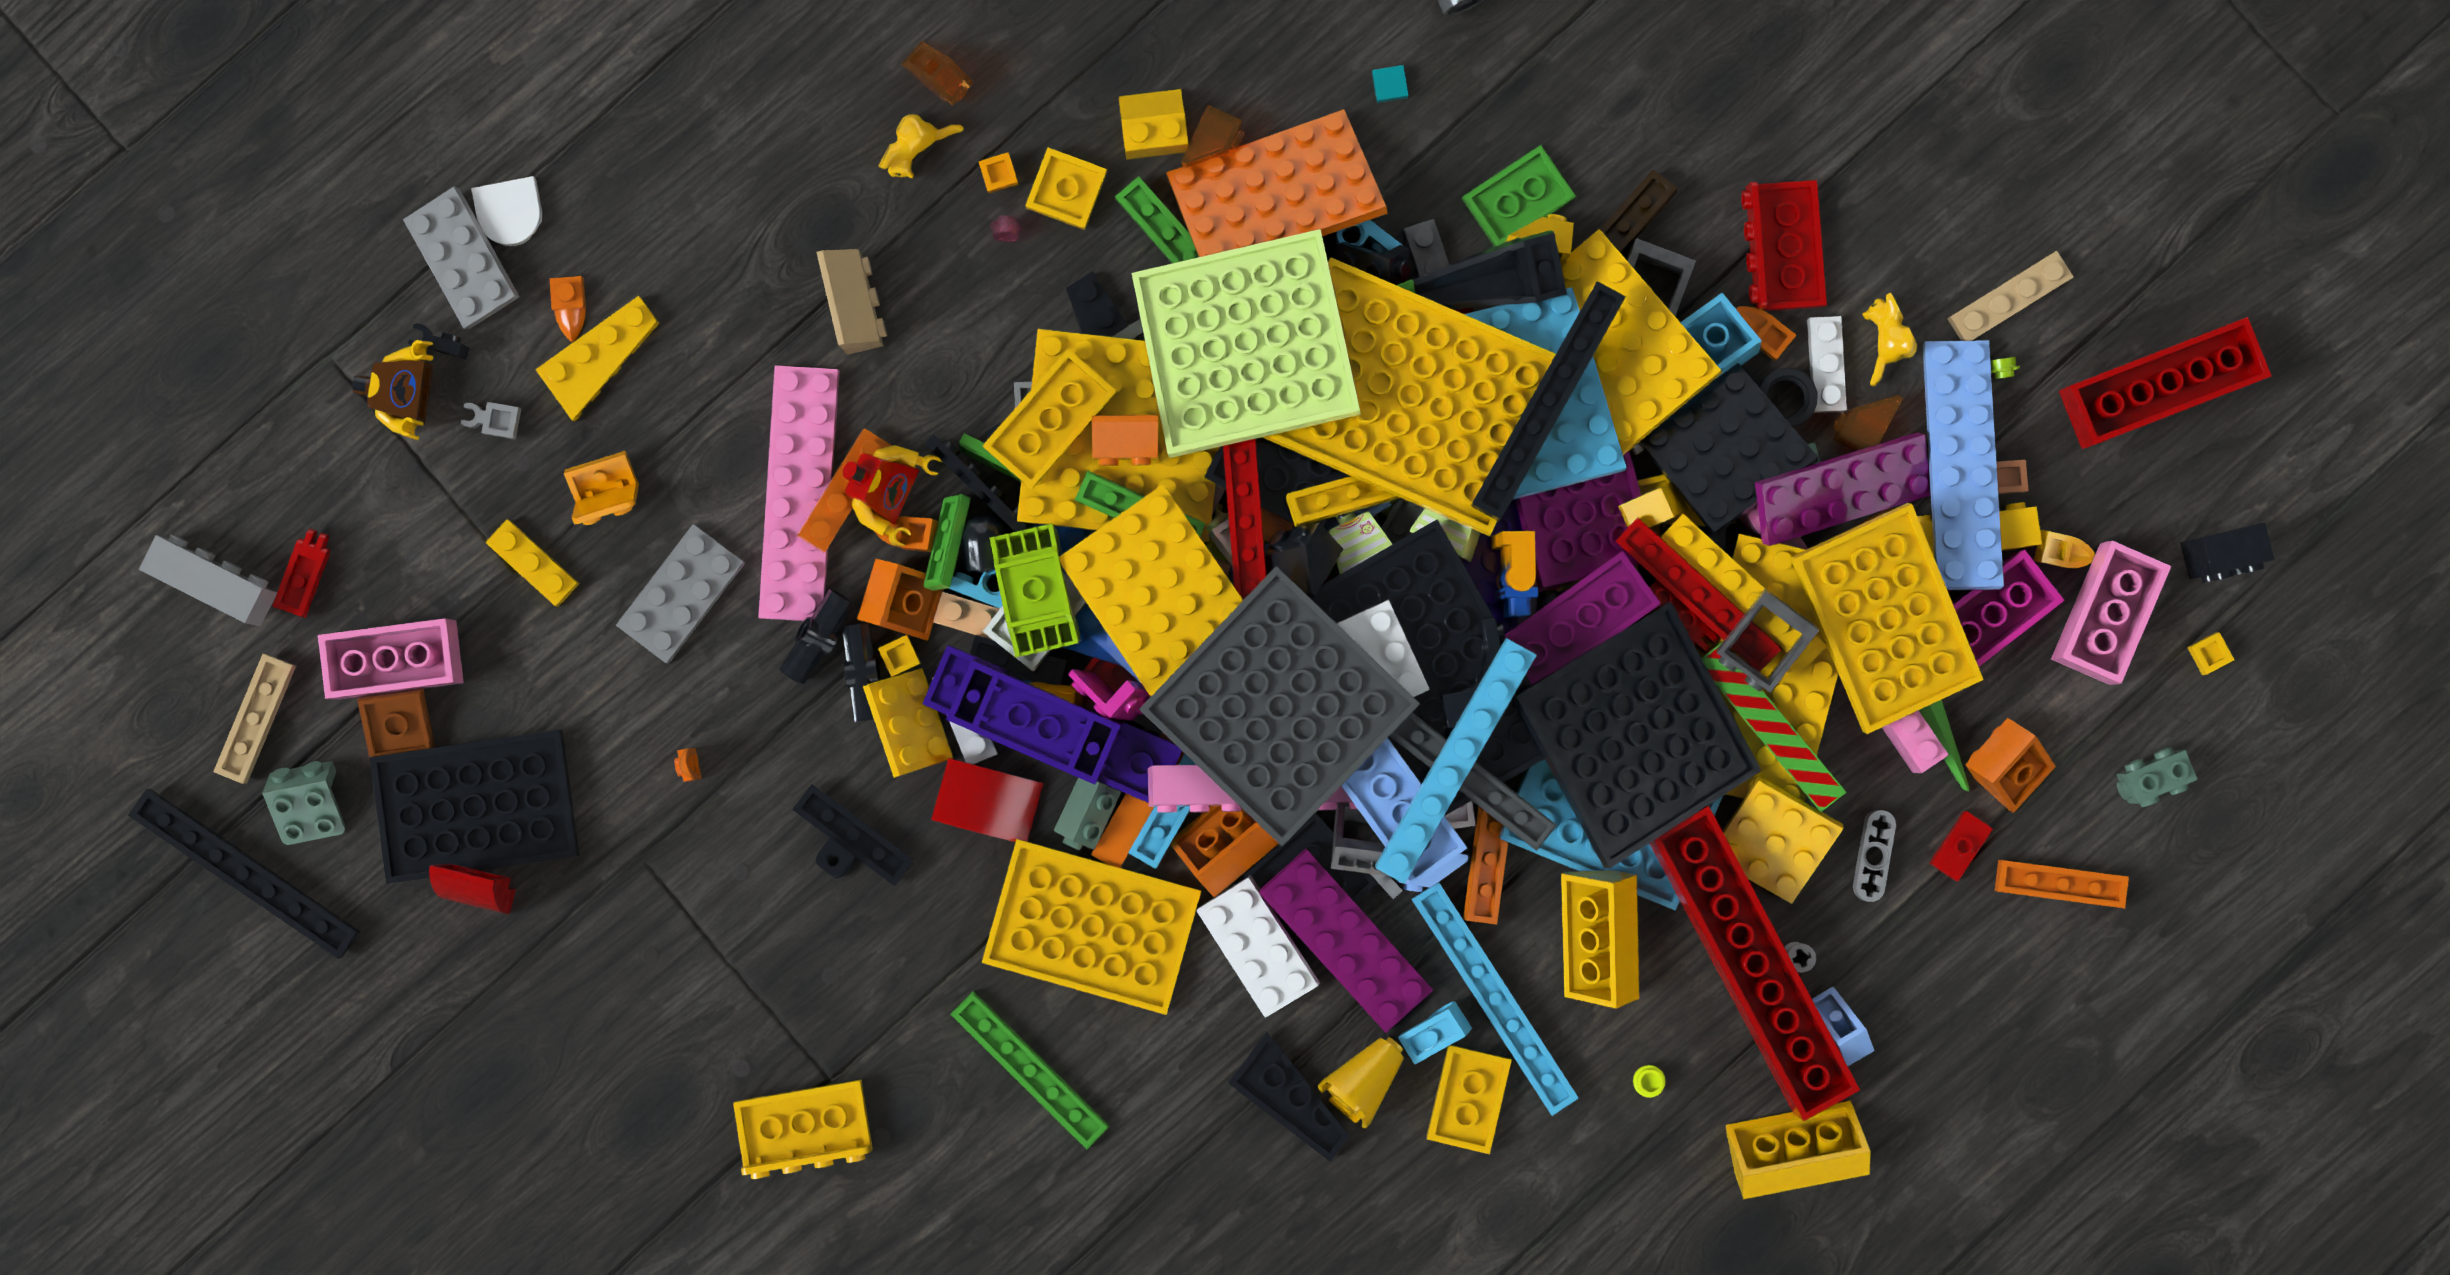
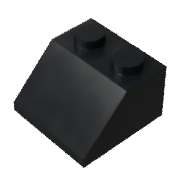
(1304, 555)

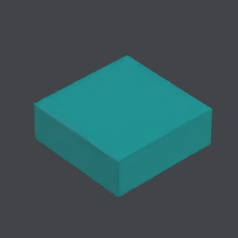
(1390, 84)

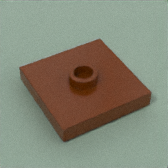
(396, 722)

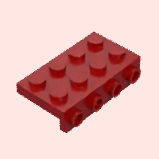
(1784, 245)

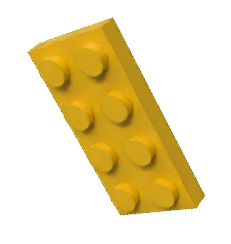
(1049, 418)

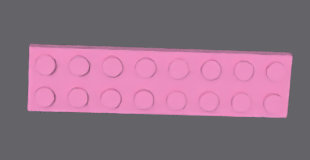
(797, 476)

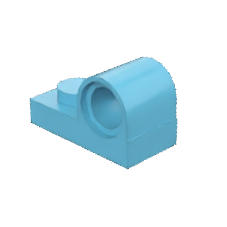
(1371, 233)
(963, 584)
(1435, 1033)

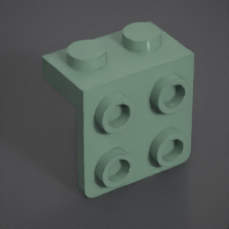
(304, 802)

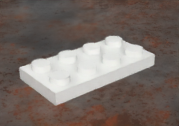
(1258, 946)

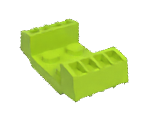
(1034, 590)

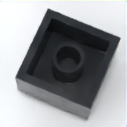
(2227, 553)

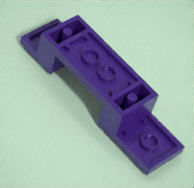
(1046, 725)

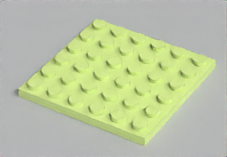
(1245, 343)

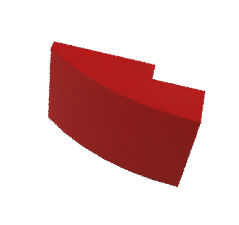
(987, 801)
(472, 887)

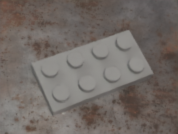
(461, 258)
(680, 594)

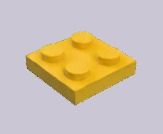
(1066, 188)

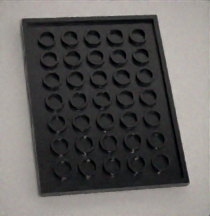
(1442, 625)

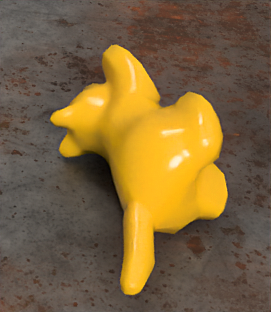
(912, 138)
(1894, 339)

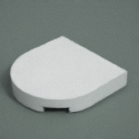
(509, 210)

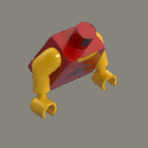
(881, 486)

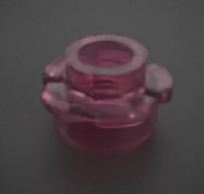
(1006, 229)

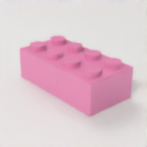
(2111, 612)
(390, 659)

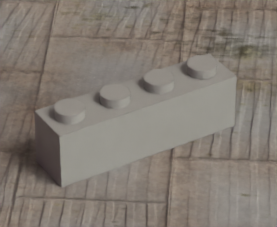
(208, 580)

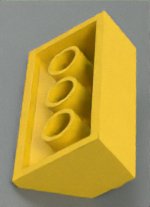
(1600, 937)
(1793, 1154)

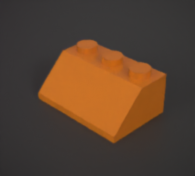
(1221, 847)

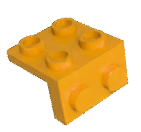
(602, 488)

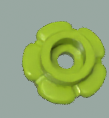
(2004, 367)

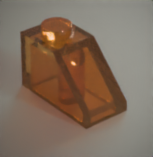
(937, 73)
(1213, 137)
(1866, 424)

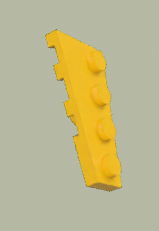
(590, 361)

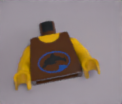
(399, 388)

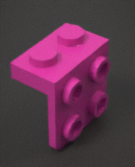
(1118, 705)

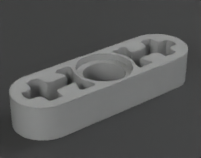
(1883, 866)

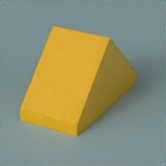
(1653, 506)

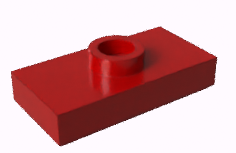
(1960, 846)

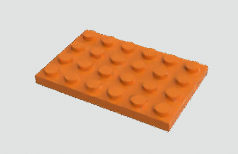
(1279, 187)

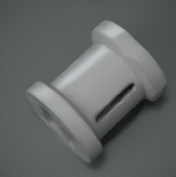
(1807, 961)

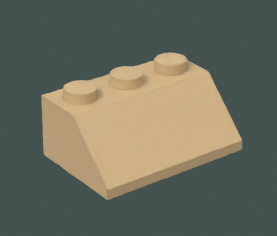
(851, 300)

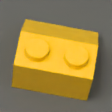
(1153, 124)

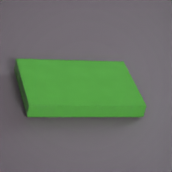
(1518, 196)

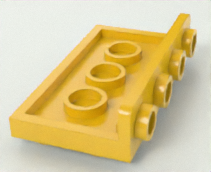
(803, 1128)

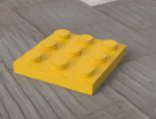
(1779, 838)

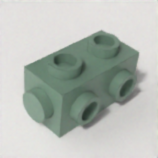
(2145, 781)
(1086, 813)

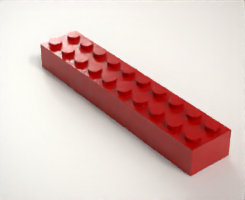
(1754, 965)

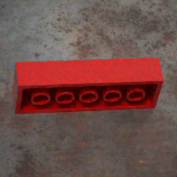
(2164, 383)

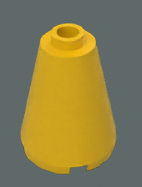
(1364, 1080)

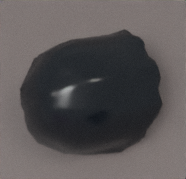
(975, 542)

